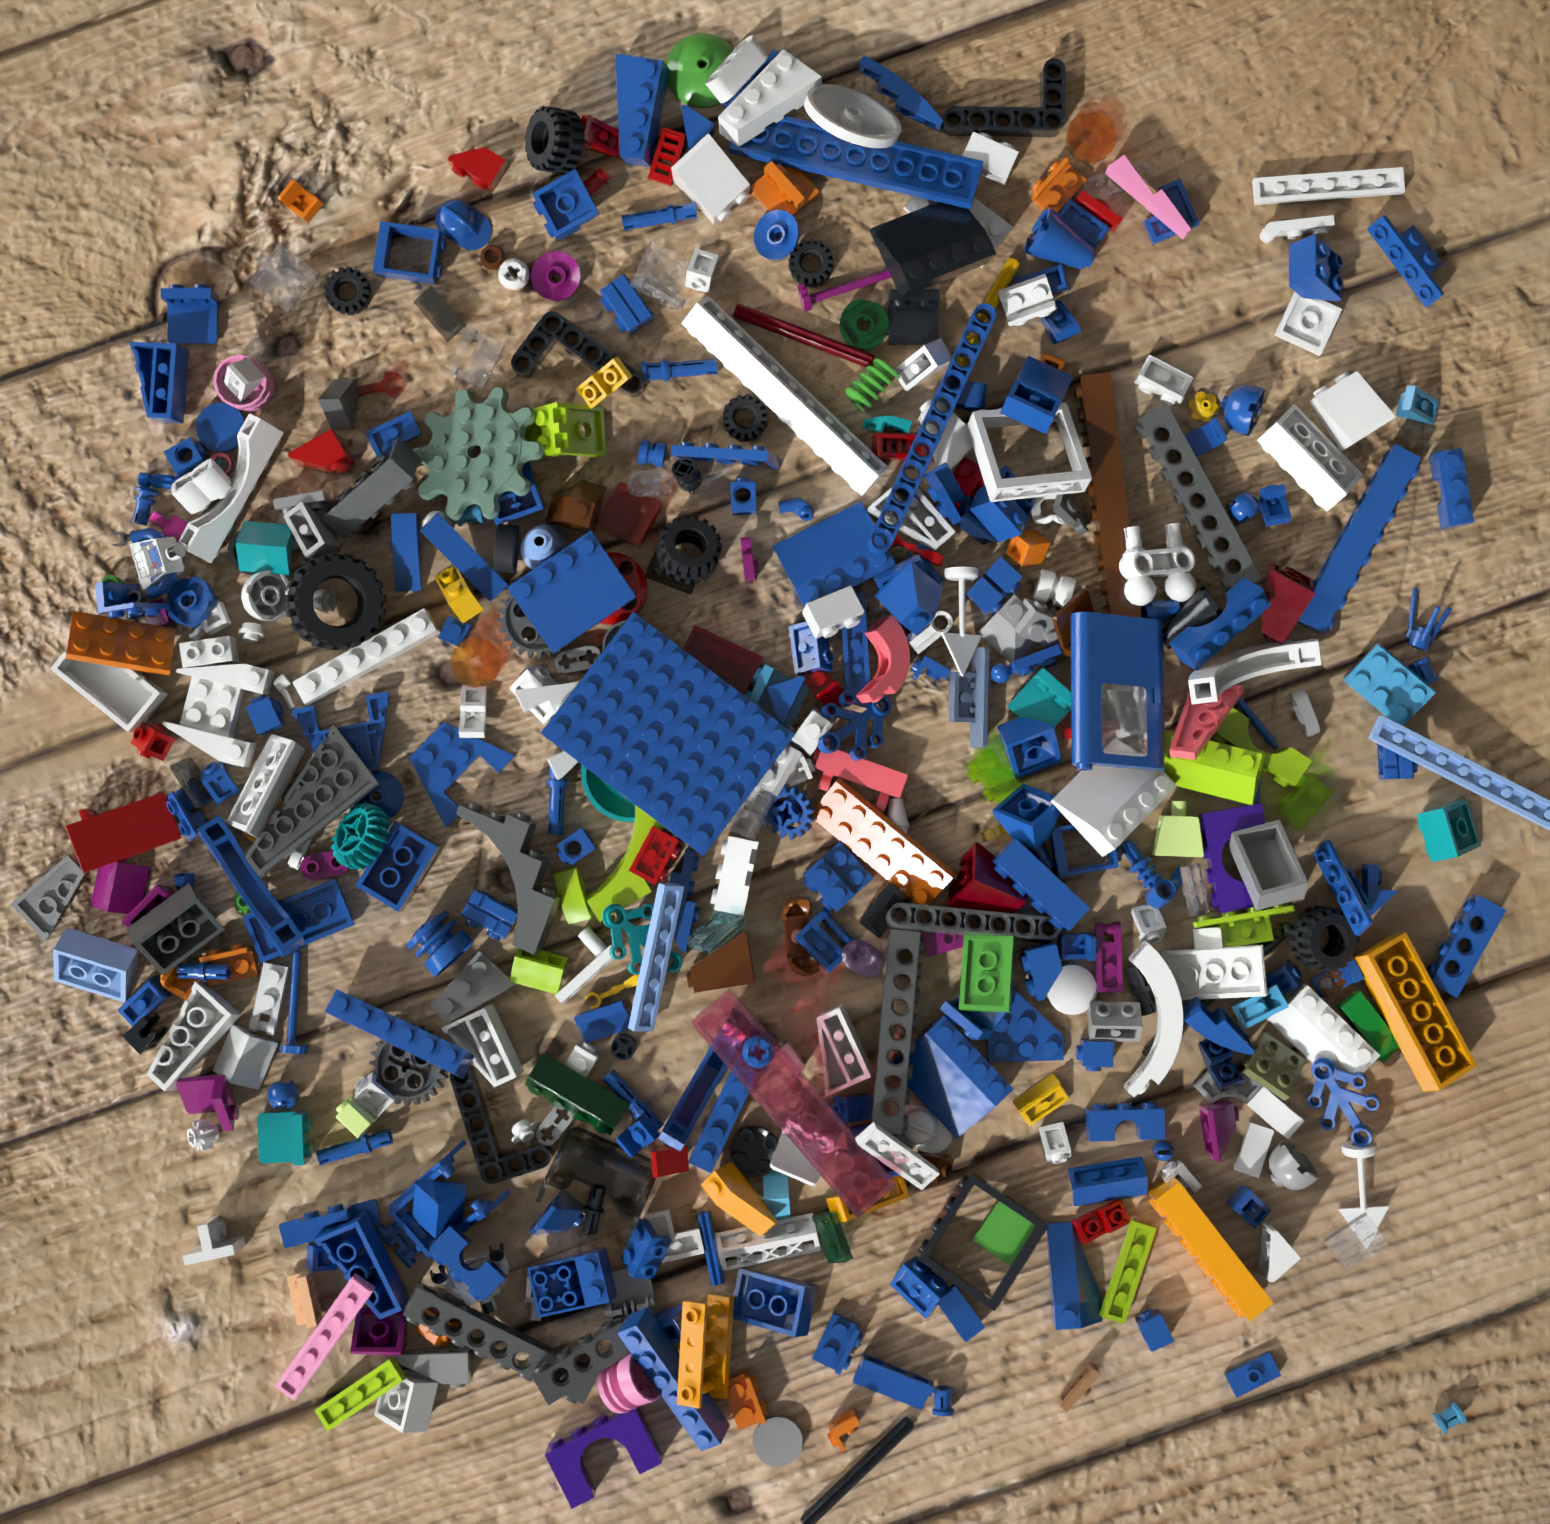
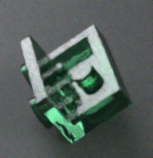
(832, 1236)

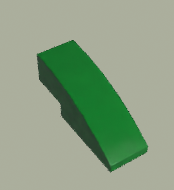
(1369, 1024)

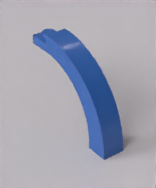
(693, 1100)

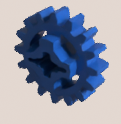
(797, 806)

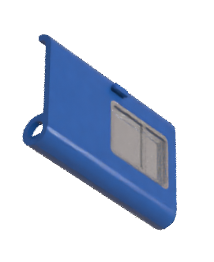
(1117, 692)

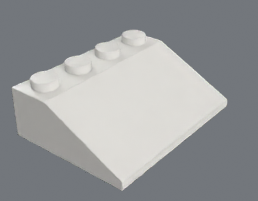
(1111, 802)

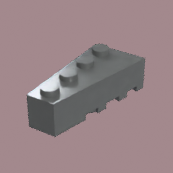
(372, 490)

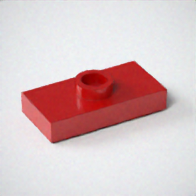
(1099, 209)

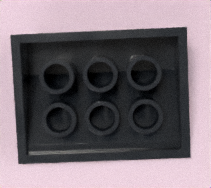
(931, 246)

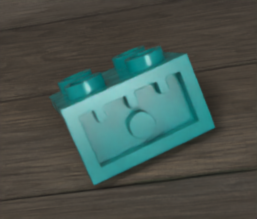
(1042, 699)

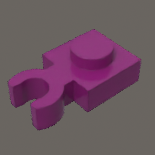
(750, 566)

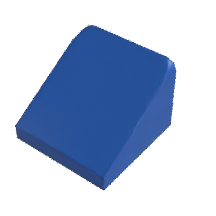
(318, 1260)

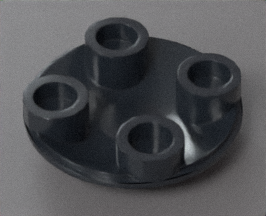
(753, 1150)

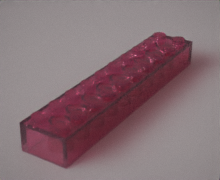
(795, 1105)

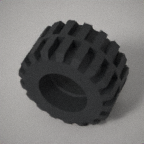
(554, 140)
(692, 532)
(1307, 933)

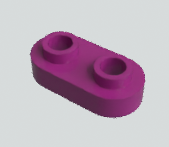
(324, 865)

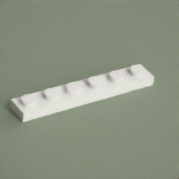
(1328, 186)

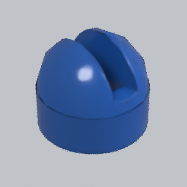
(183, 879)
(1163, 1145)

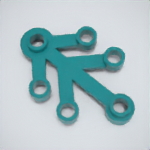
(636, 935)

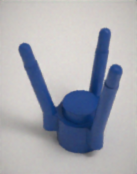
(1423, 637)

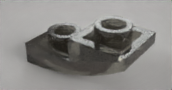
(439, 313)

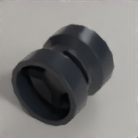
(687, 474)

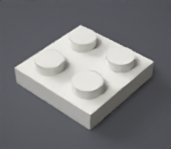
(1308, 323)

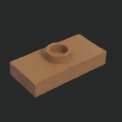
(1079, 1387)

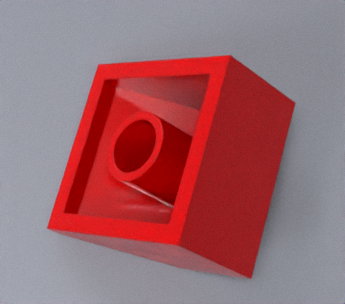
(324, 454)

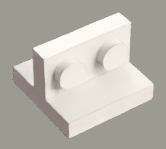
(213, 1242)

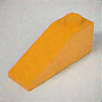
(896, 1194)
(736, 1197)

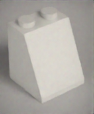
(710, 180)
(1350, 409)

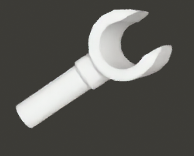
(281, 684)

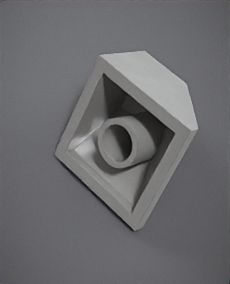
(1001, 634)

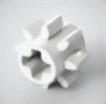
(203, 1134)

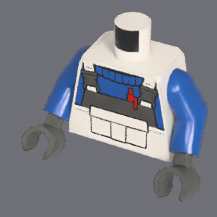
(156, 561)

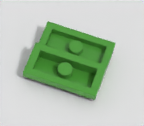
(1004, 1233)

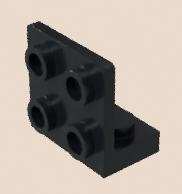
(913, 317)

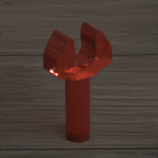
(382, 386)

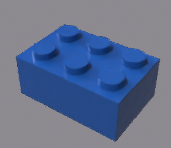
(399, 866)

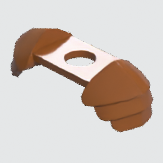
(794, 917)

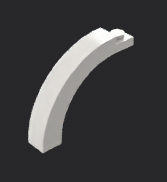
(1227, 670)
(1169, 1019)

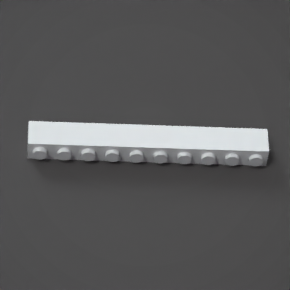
(784, 395)

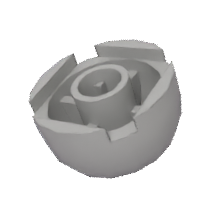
(1291, 1168)

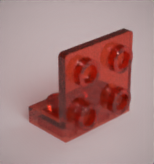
(630, 515)

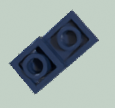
(1220, 1065)

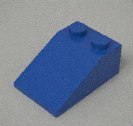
(774, 1302)

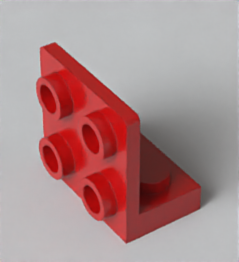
(654, 855)

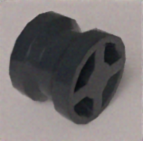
(619, 1049)

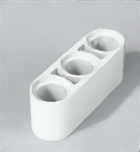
(736, 69)

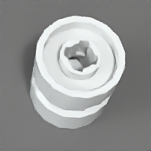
(1053, 588)

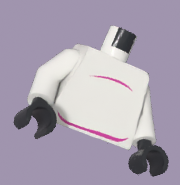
(459, 1290)

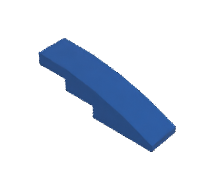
(908, 100)

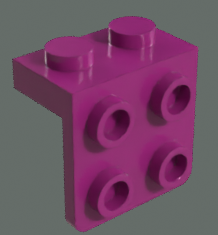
(209, 1095)

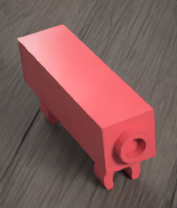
(862, 772)

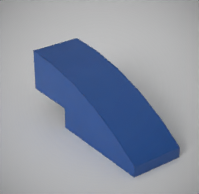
(406, 551)
(1217, 1026)

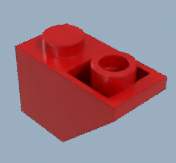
(480, 165)

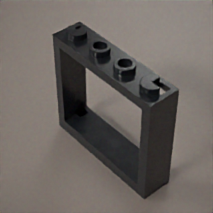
(942, 1224)

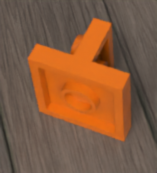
(784, 189)

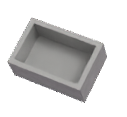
(1268, 865)

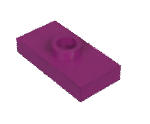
(939, 942)

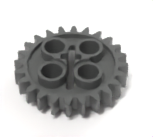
(515, 628)
(403, 1086)

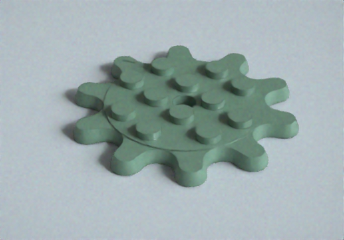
(496, 468)

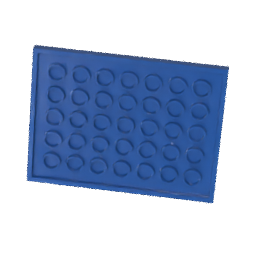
(667, 733)

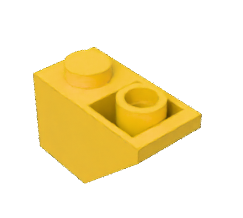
(458, 594)

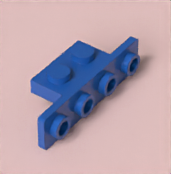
(1410, 257)
(1345, 888)
(306, 1228)

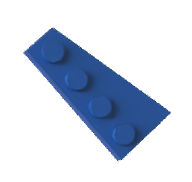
(726, 455)

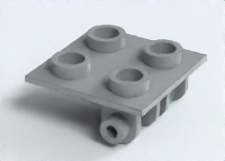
(632, 1296)

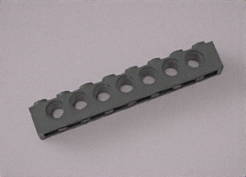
(1211, 507)
(897, 941)
(494, 1330)

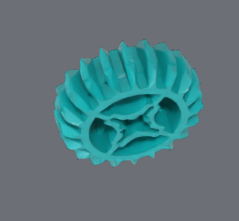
(360, 836)

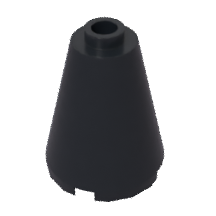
(1196, 612)

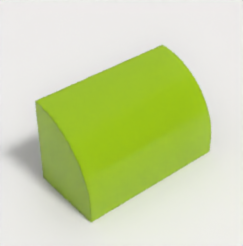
(538, 971)

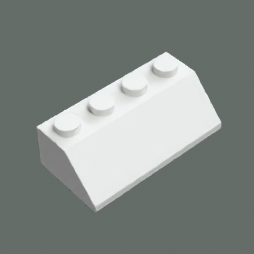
(1310, 458)
(1322, 1033)

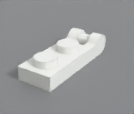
(1296, 228)
(269, 997)

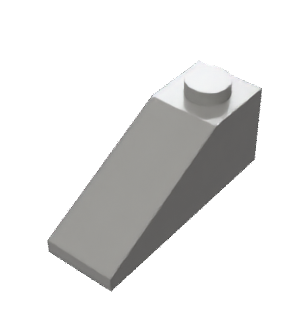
(441, 1364)

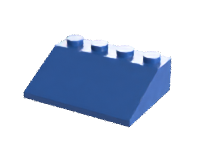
(832, 555)
(571, 592)
(953, 1077)

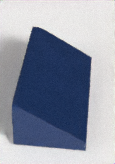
(971, 524)

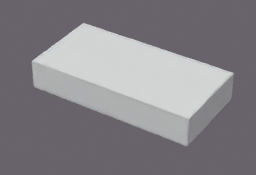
(1253, 1149)

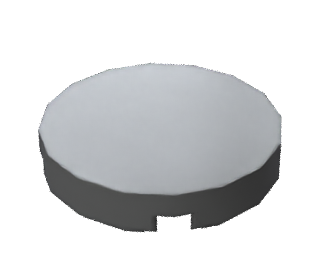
(778, 1441)

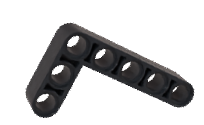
(1014, 115)
(578, 350)
(487, 1133)

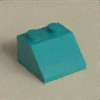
(1448, 830)

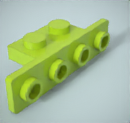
(1244, 928)

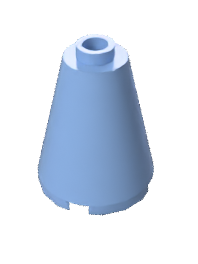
(554, 541)

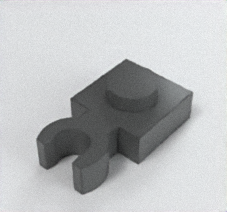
(1068, 510)

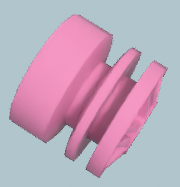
(257, 399)
(625, 1386)

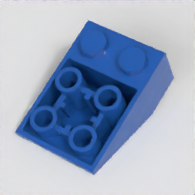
(1036, 394)
(572, 1282)

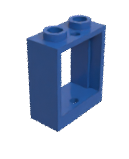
(384, 246)
(1060, 860)

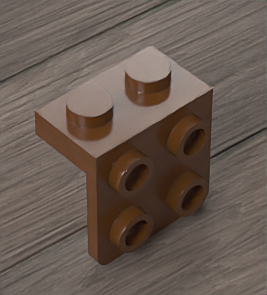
(1062, 619)

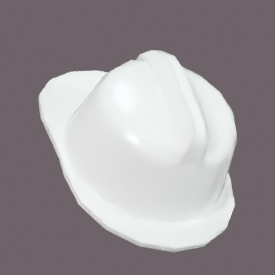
(925, 1130)

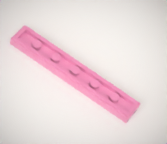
(325, 1336)

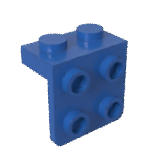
(191, 314)
(976, 1024)

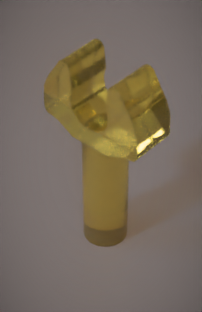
(992, 833)

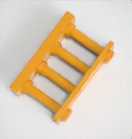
(705, 1349)

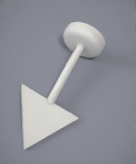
(961, 645)
(1376, 1213)

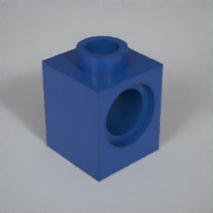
(176, 453)
(747, 507)
(584, 839)
(1154, 1329)

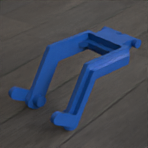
(409, 1233)

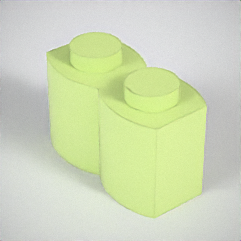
(355, 1116)

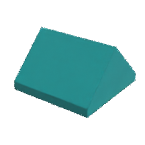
(265, 547)

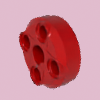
(637, 582)

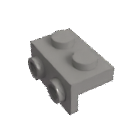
(1038, 623)

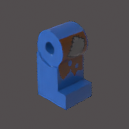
(1329, 982)

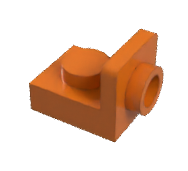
(843, 1425)

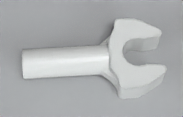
(297, 857)

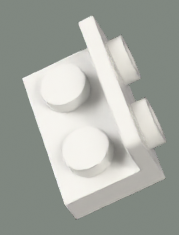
(1027, 300)
(536, 677)

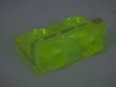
(992, 776)
(1303, 801)

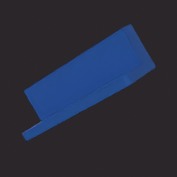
(1108, 1181)
(893, 1381)

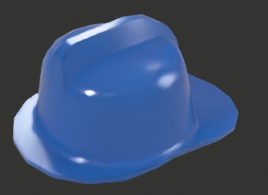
(463, 225)

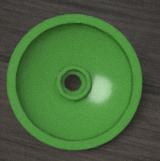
(689, 80)

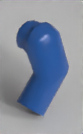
(798, 506)

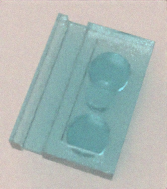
(715, 931)

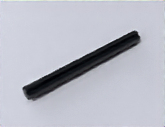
(858, 1471)

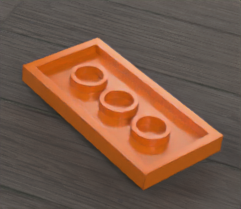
(120, 643)

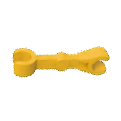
(631, 982)

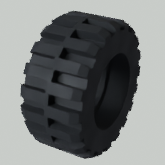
(368, 595)

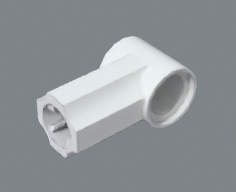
(928, 634)

